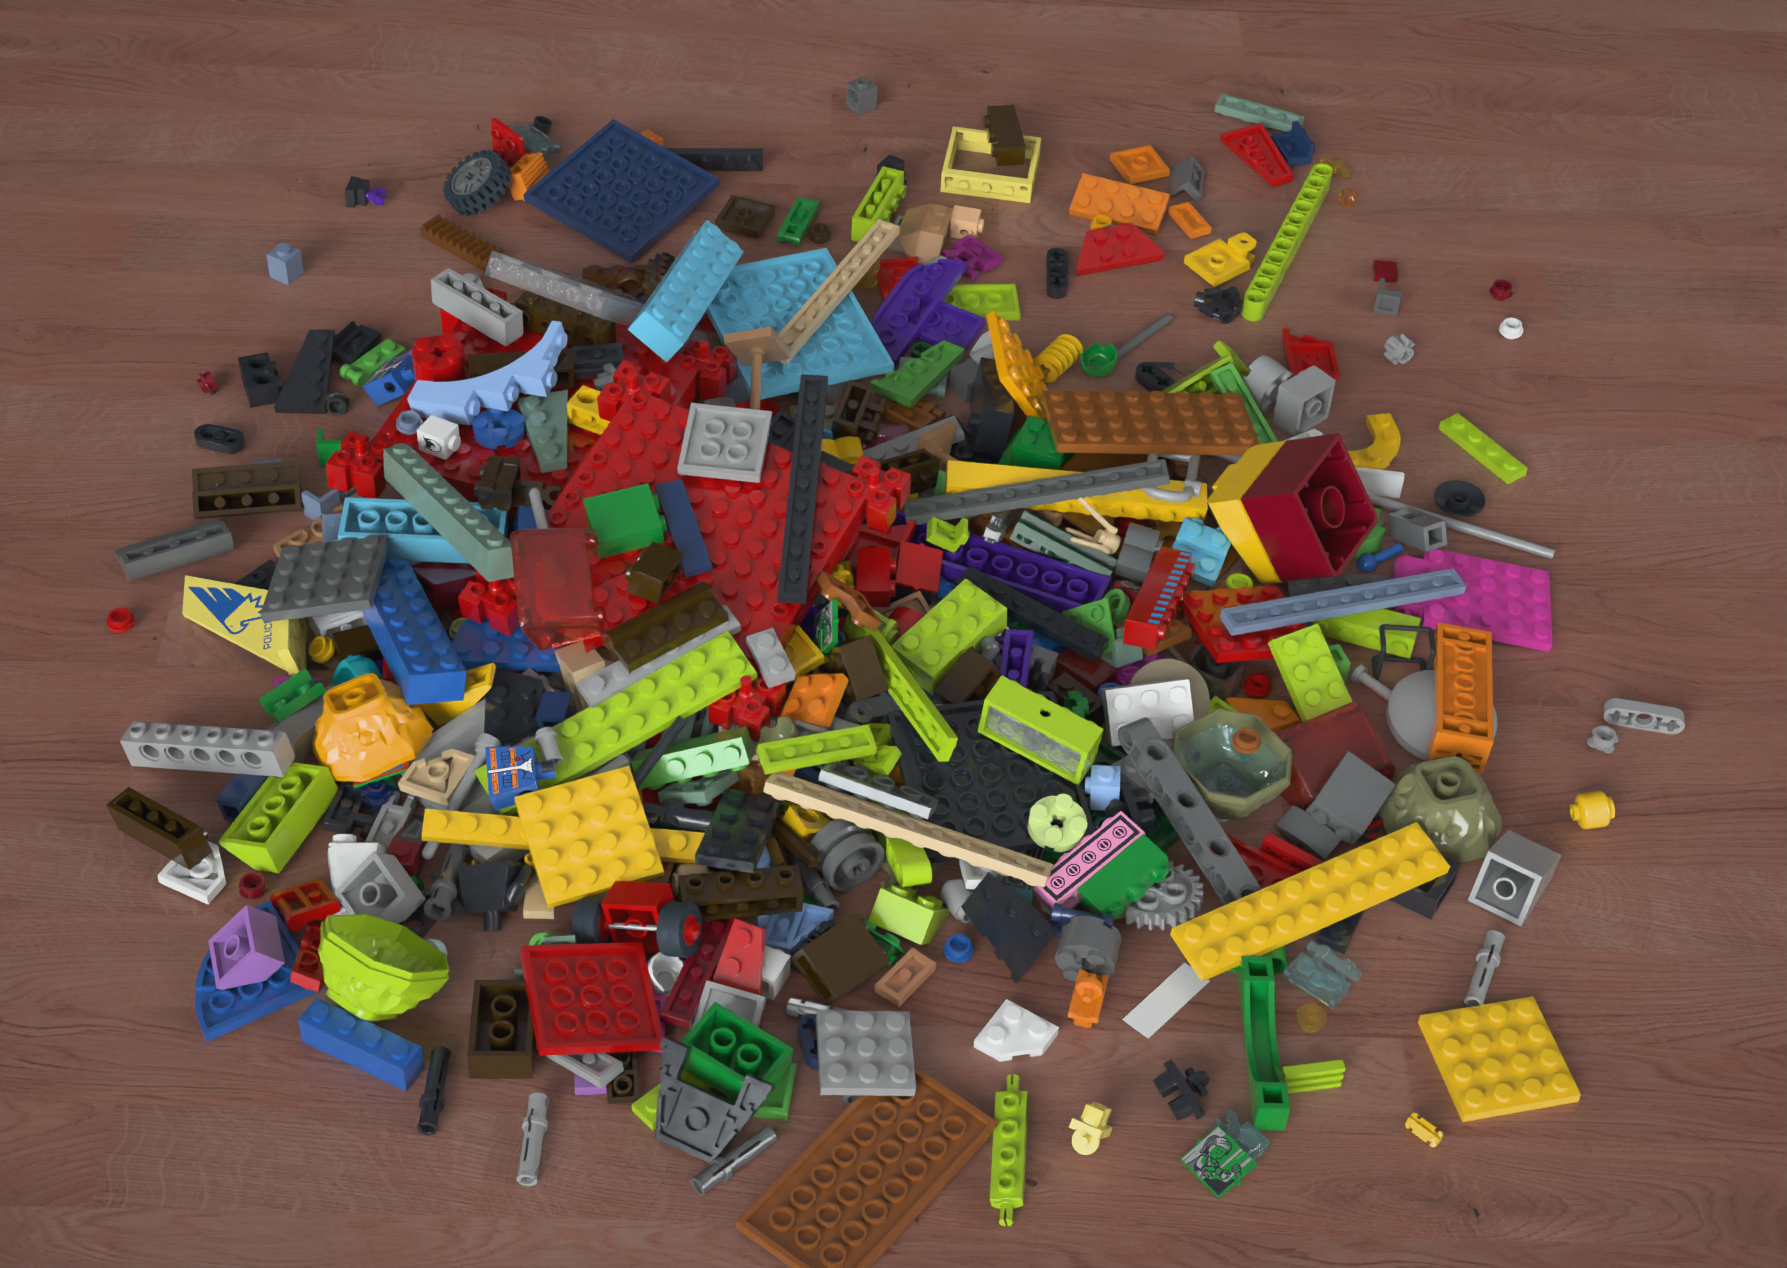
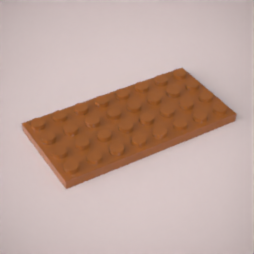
(1148, 422)
(867, 1177)

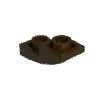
(625, 1086)

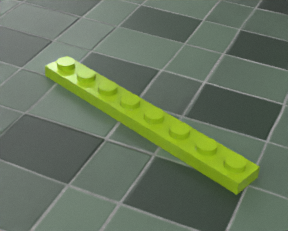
(909, 694)

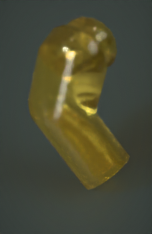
(1338, 167)

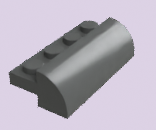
(174, 550)

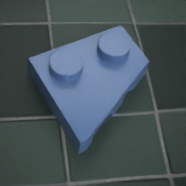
(789, 929)

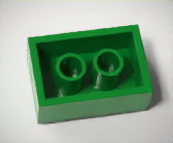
(730, 1048)

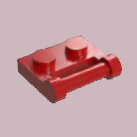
(312, 897)

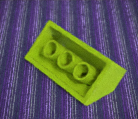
(280, 817)

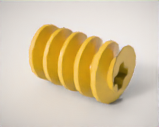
(1058, 357)

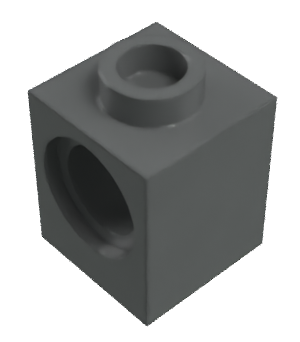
(861, 95)

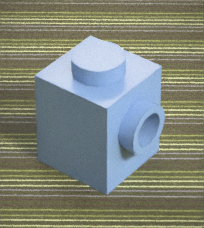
(1103, 786)

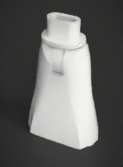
(345, 859)

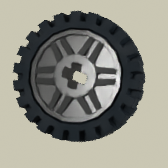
(477, 182)

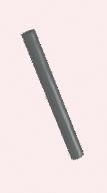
(1143, 335)

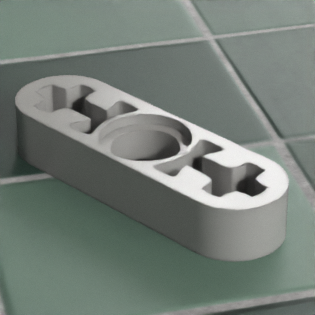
(1664, 713)

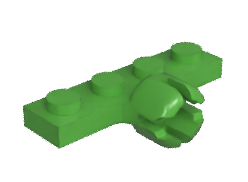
(1228, 380)

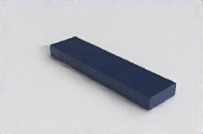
(683, 527)

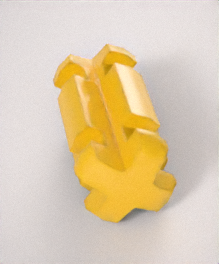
(1424, 1129)

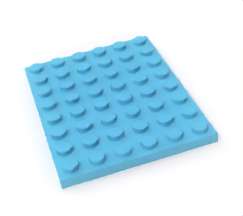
(771, 295)

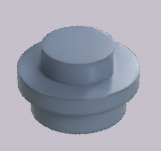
(408, 422)

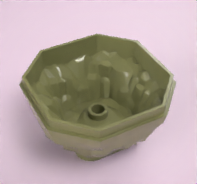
(1448, 805)

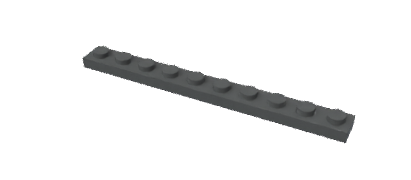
(1038, 492)

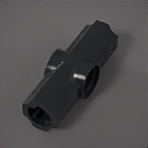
(674, 816)

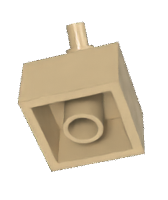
(577, 665)

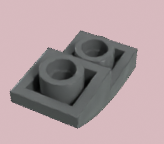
(1302, 829)

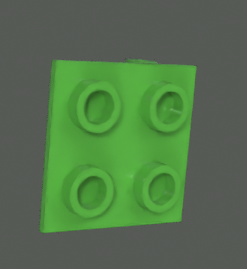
(1096, 617)

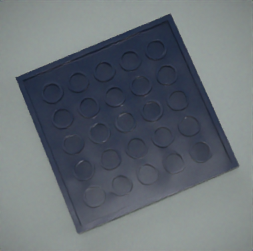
(621, 190)

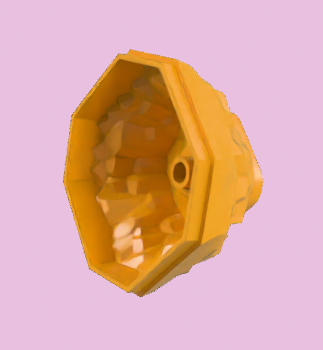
(368, 729)

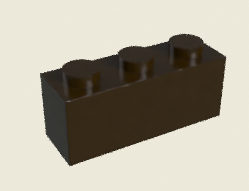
(1004, 135)

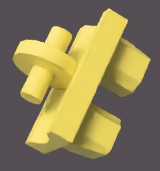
(1090, 1128)

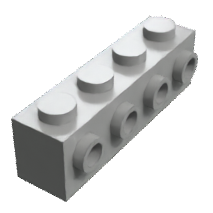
(477, 307)

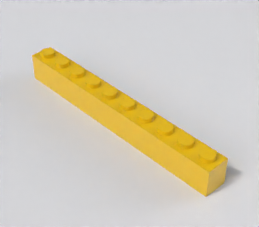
(1134, 504)

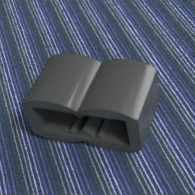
(1137, 552)

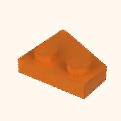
(1273, 713)

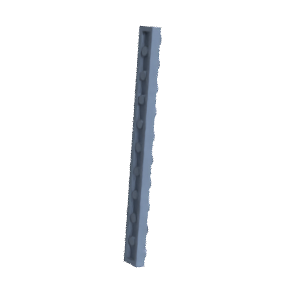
(1342, 601)

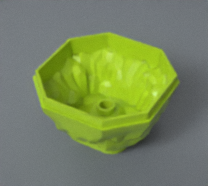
(378, 966)

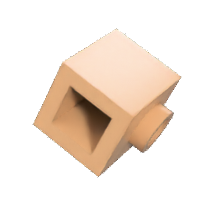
(965, 222)

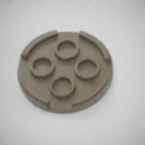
(1173, 669)

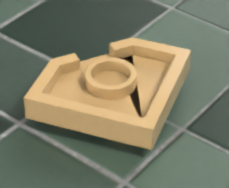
(438, 777)

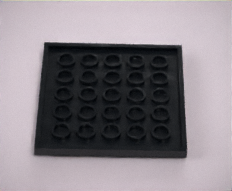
(984, 785)

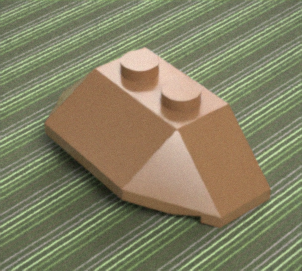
(924, 231)

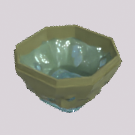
(1226, 779)

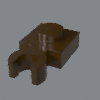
(523, 488)

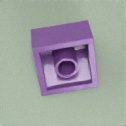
(246, 949)

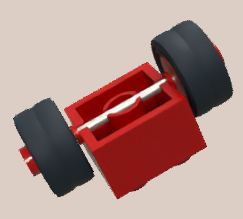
(639, 914)

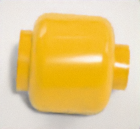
(1592, 810)

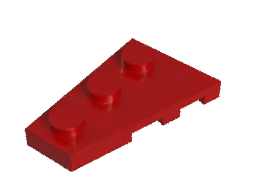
(307, 966)

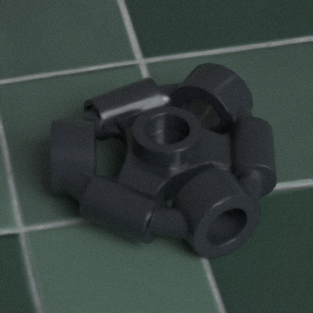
(1220, 305)

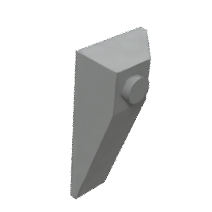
(301, 727)

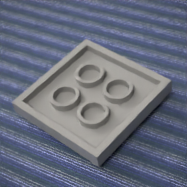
(725, 442)
(865, 1053)

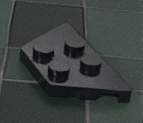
(512, 706)

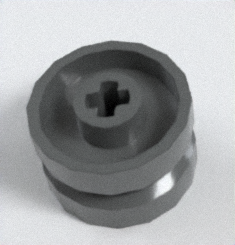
(847, 854)

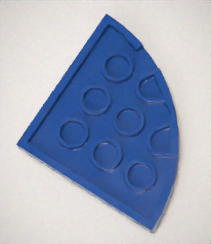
(482, 645)
(234, 1007)

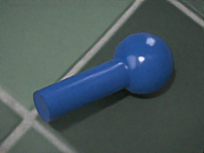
(1369, 562)

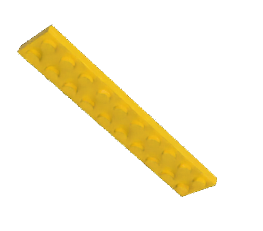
(1309, 901)

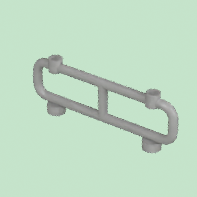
(1191, 486)

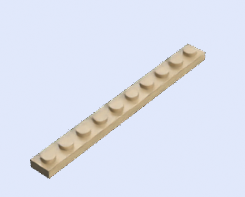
(837, 286)
(902, 826)

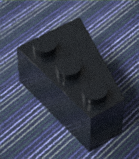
(1009, 924)

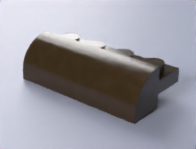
(246, 489)
(665, 626)

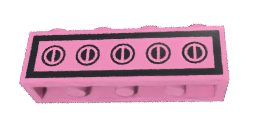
(1086, 860)

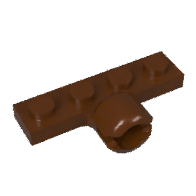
(626, 279)

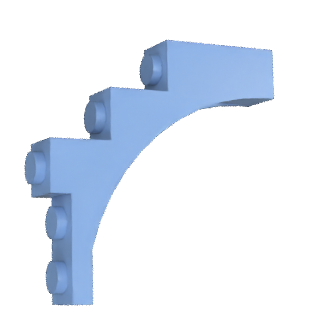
(462, 399)

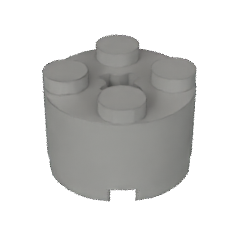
(1265, 381)

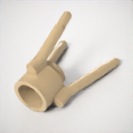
(1103, 540)

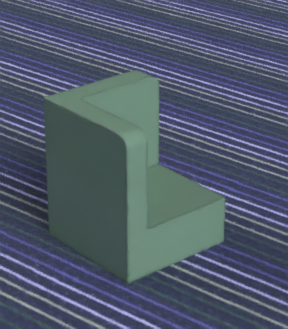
(1122, 653)

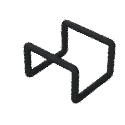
(1380, 658)

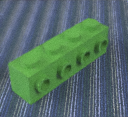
(698, 757)

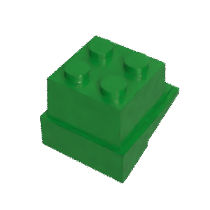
(1034, 447)

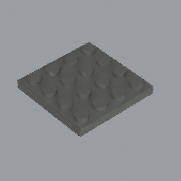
(325, 578)

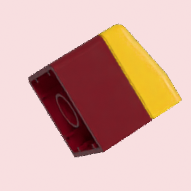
(1294, 508)

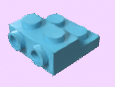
(1207, 546)

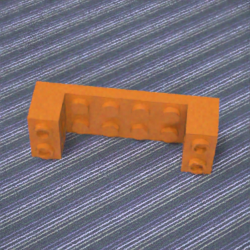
(1462, 695)

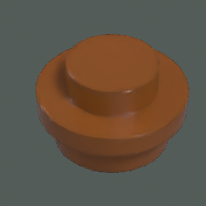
(1246, 740)

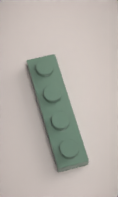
(1257, 113)

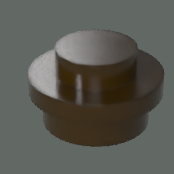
(819, 233)

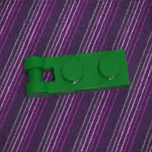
(798, 221)

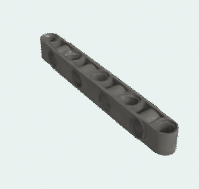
(1194, 822)

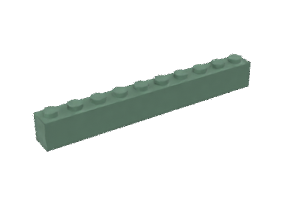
(449, 512)

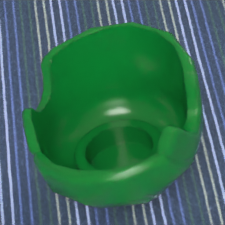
(1099, 360)

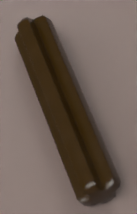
(795, 844)

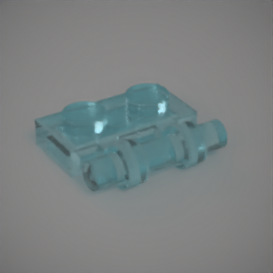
(1318, 980)

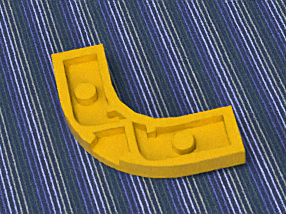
(1385, 445)

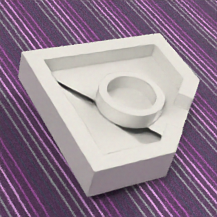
(200, 882)
(1015, 1033)

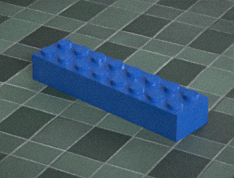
(414, 638)

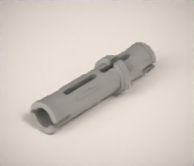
(1492, 945)
(534, 1128)

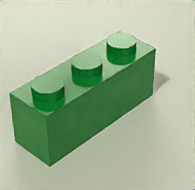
(1124, 878)

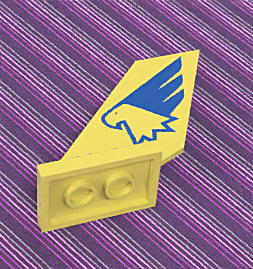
(235, 615)

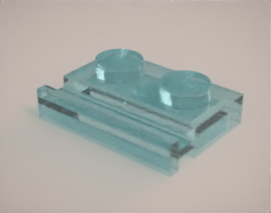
(535, 140)

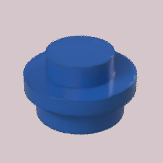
(958, 948)

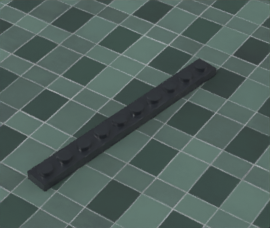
(802, 490)

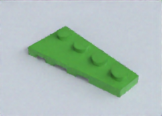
(919, 375)

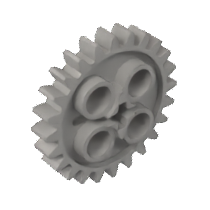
(1167, 901)

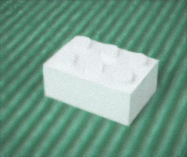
(1163, 702)

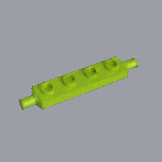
(1009, 1150)

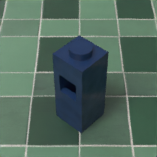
(238, 794)

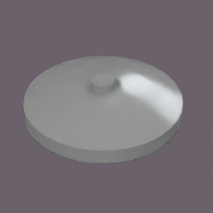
(1412, 712)

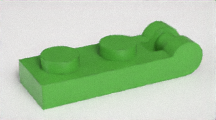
(368, 364)

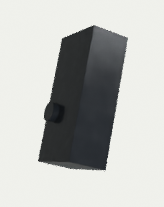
(990, 410)

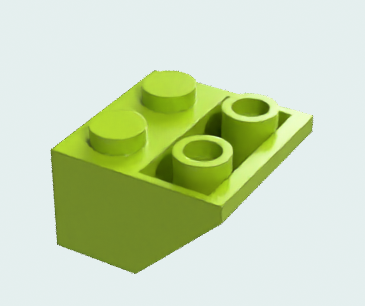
(908, 914)

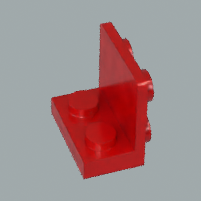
(507, 143)

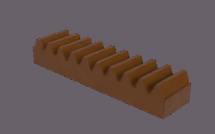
(458, 241)

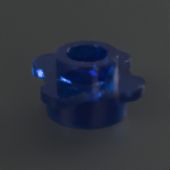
(377, 792)

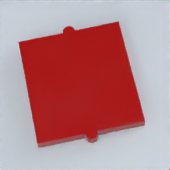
(918, 567)

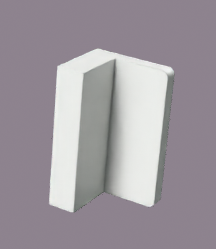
(1381, 482)

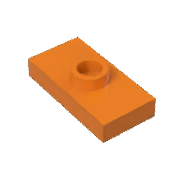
(1189, 220)

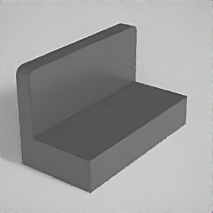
(1186, 176)

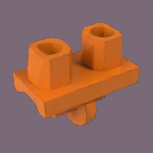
(1087, 998)

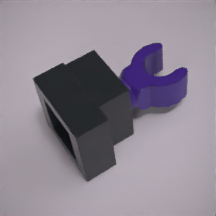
(358, 193)

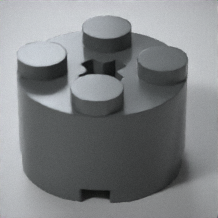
(1088, 947)

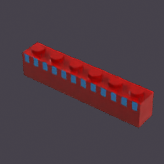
(1158, 598)

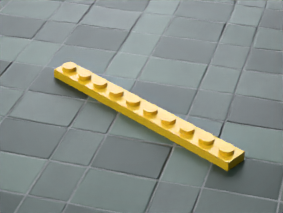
(508, 833)

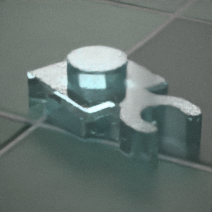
(1244, 1135)

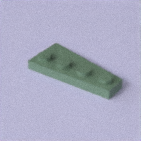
(547, 428)

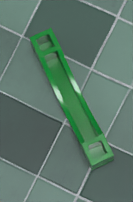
(1265, 1078)

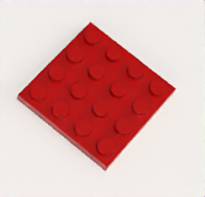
(1203, 612)
(591, 998)

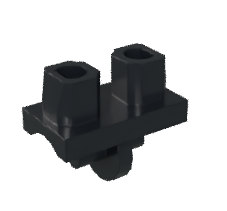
(1129, 805)
(1187, 1102)

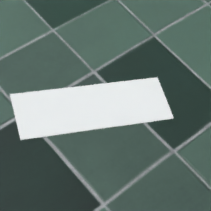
(1165, 1001)

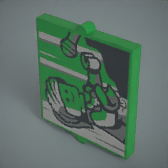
(827, 627)
(1218, 1162)

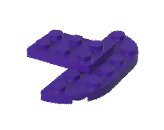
(919, 311)

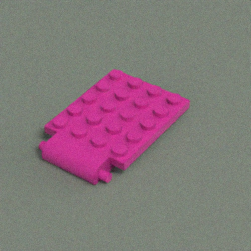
(1498, 598)

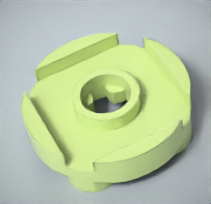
(1062, 809)

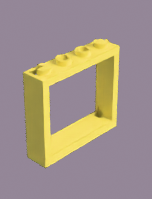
(982, 183)

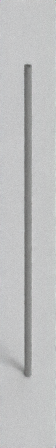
(1451, 523)

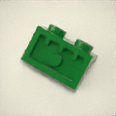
(291, 696)

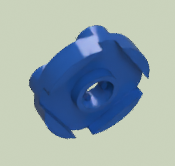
(510, 429)

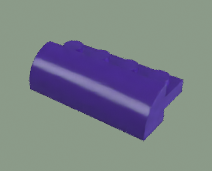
(1014, 655)

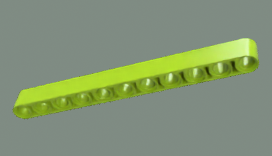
(1286, 242)

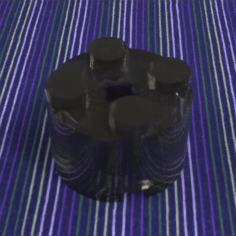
(1221, 678)

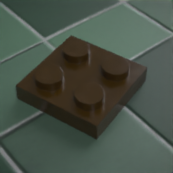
(745, 216)

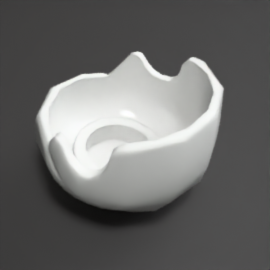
(663, 973)

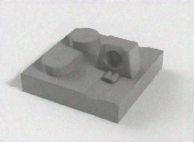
(740, 1002)

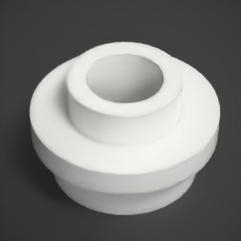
(1511, 328)

